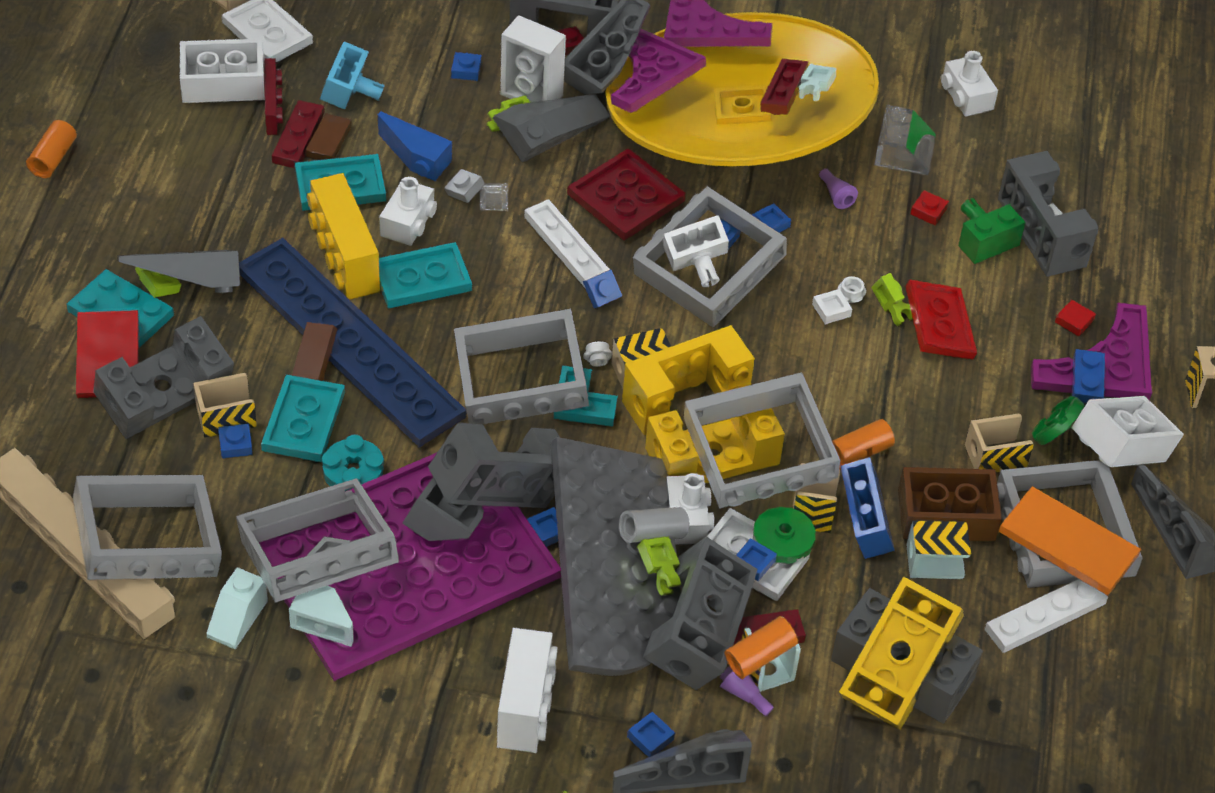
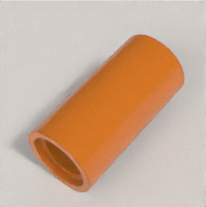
(51, 149)
(864, 442)
(761, 647)

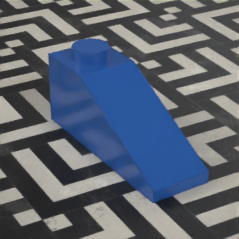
(417, 148)

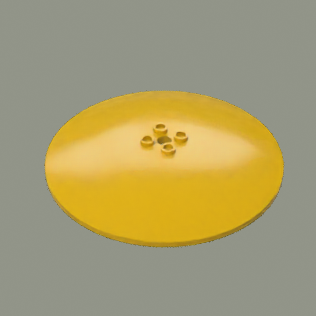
(717, 110)

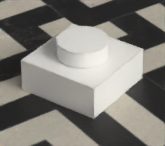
(832, 306)

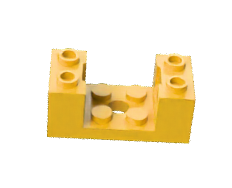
(711, 358)
(743, 443)
(889, 685)

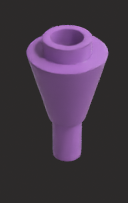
(841, 192)
(745, 690)

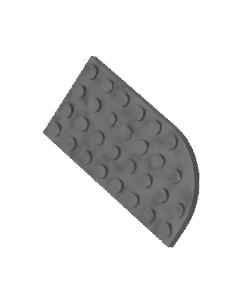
(605, 585)

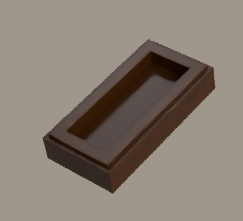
(328, 137)
(315, 351)

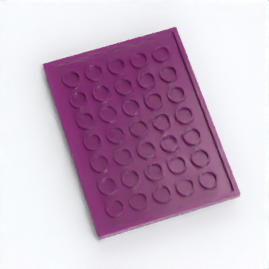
(431, 584)

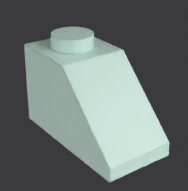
(237, 608)
(322, 615)

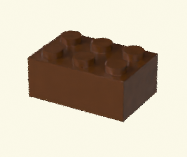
(951, 497)

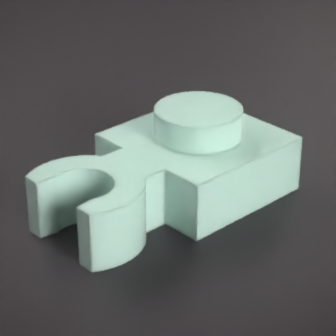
(816, 79)

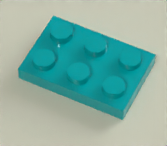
(361, 173)
(423, 275)
(114, 293)
(303, 418)

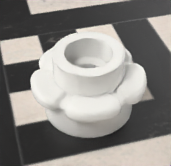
(852, 289)
(598, 353)

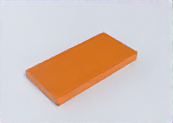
(1070, 540)

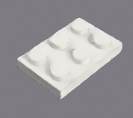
(272, 24)
(734, 532)

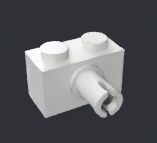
(969, 84)
(407, 211)
(696, 246)
(694, 498)

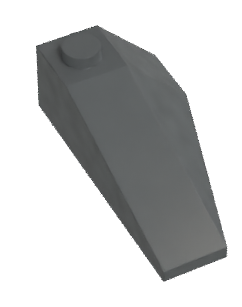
(606, 48)
(544, 124)
(204, 268)
(438, 520)
(1181, 528)
(703, 761)

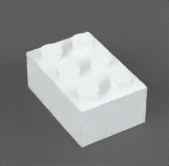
(532, 61)
(222, 70)
(1127, 431)
(526, 690)

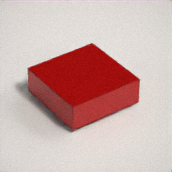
(1075, 317)

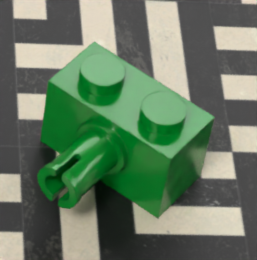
(989, 232)

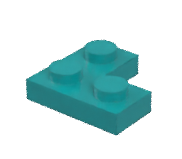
(600, 408)

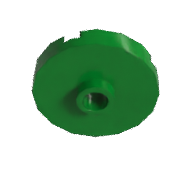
(1059, 421)
(791, 545)

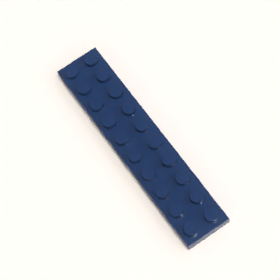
(360, 347)

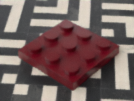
(626, 194)

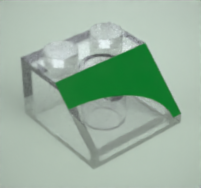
(905, 141)

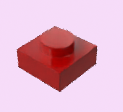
(929, 207)

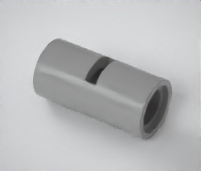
(653, 523)

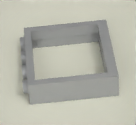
(723, 301)
(514, 334)
(754, 399)
(1096, 473)
(146, 492)
(325, 566)

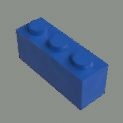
(867, 508)

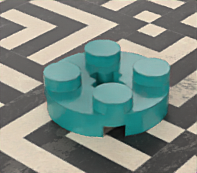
(349, 451)

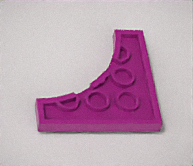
(699, 25)
(656, 68)
(1125, 359)

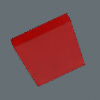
(941, 319)
(101, 340)

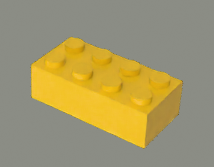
(344, 236)

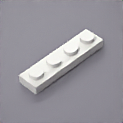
(565, 241)
(1044, 614)

